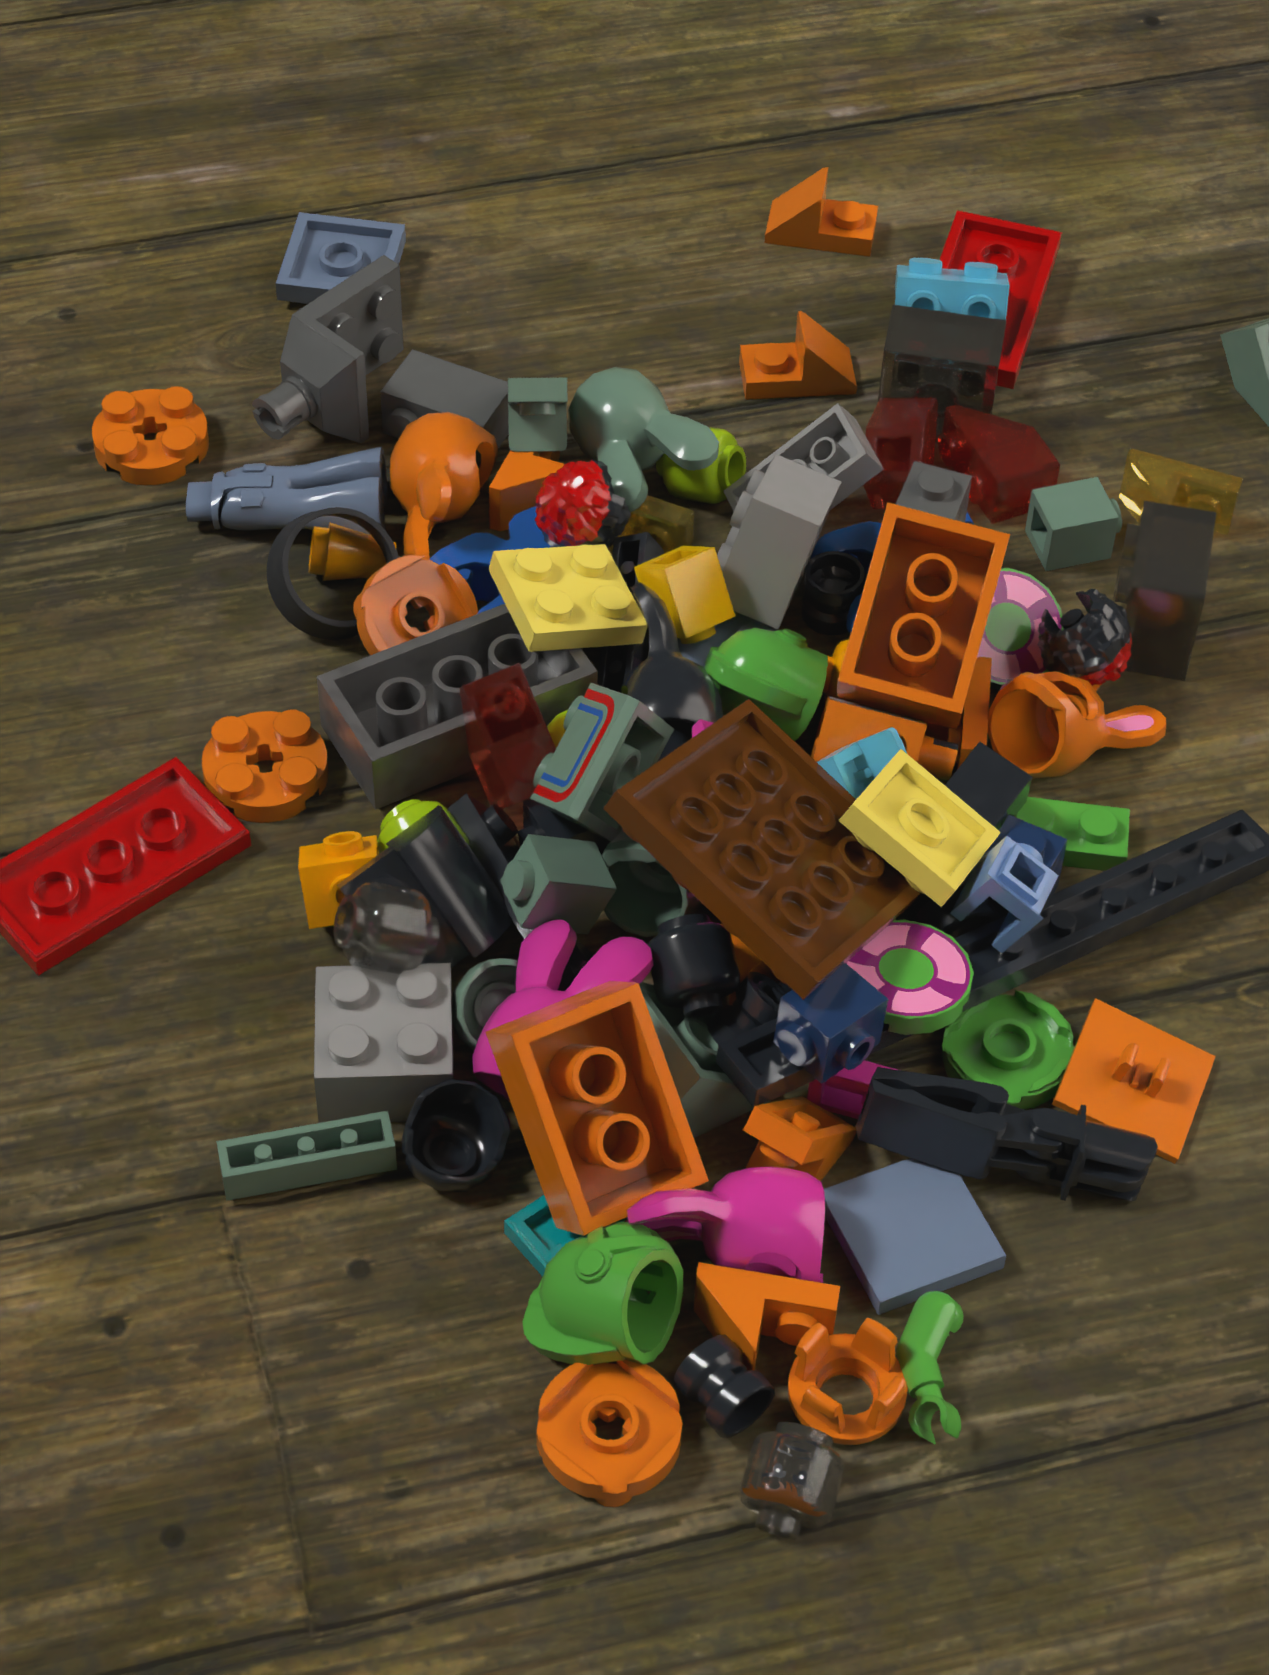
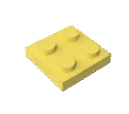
(567, 597)
(919, 828)

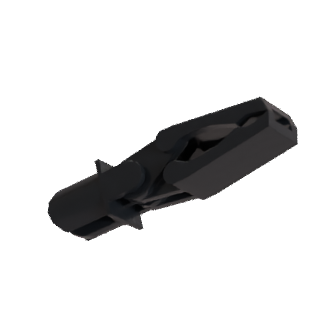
(972, 1128)

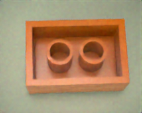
(922, 616)
(596, 1105)

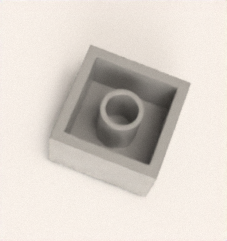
(774, 537)
(380, 1038)

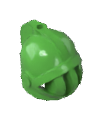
(772, 672)
(597, 1298)

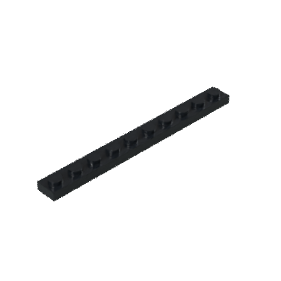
(1073, 925)

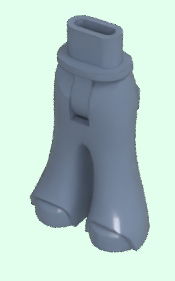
(273, 496)

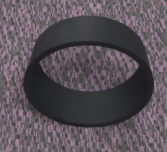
(280, 583)

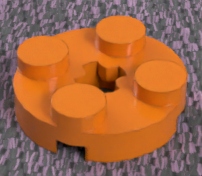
(129, 416)
(423, 583)
(257, 737)
(609, 1468)

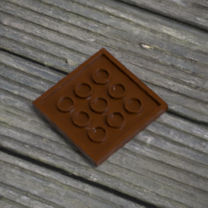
(762, 846)

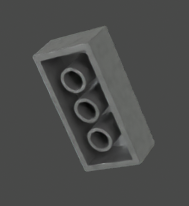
(402, 710)

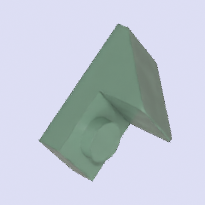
(537, 414)

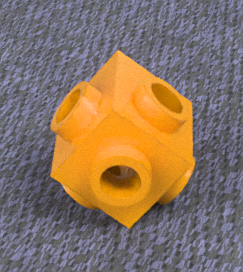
(327, 865)

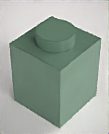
(1072, 523)
(558, 881)

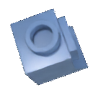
(1017, 881)

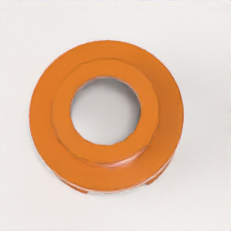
(864, 1355)

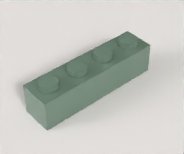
(307, 1155)

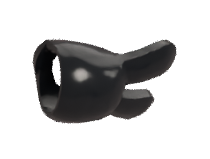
(666, 680)

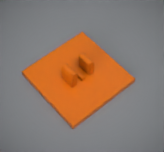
(1135, 1078)

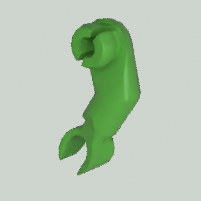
(917, 1354)

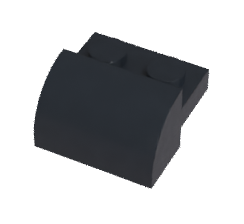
(446, 871)

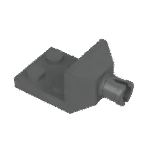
(332, 351)

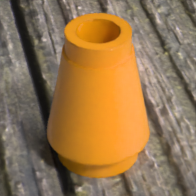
(344, 553)

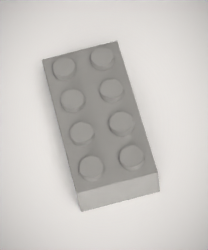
(828, 445)

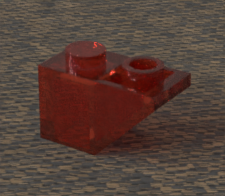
(899, 435)
(1000, 456)
(505, 734)

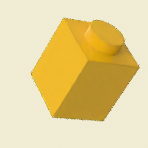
(692, 589)

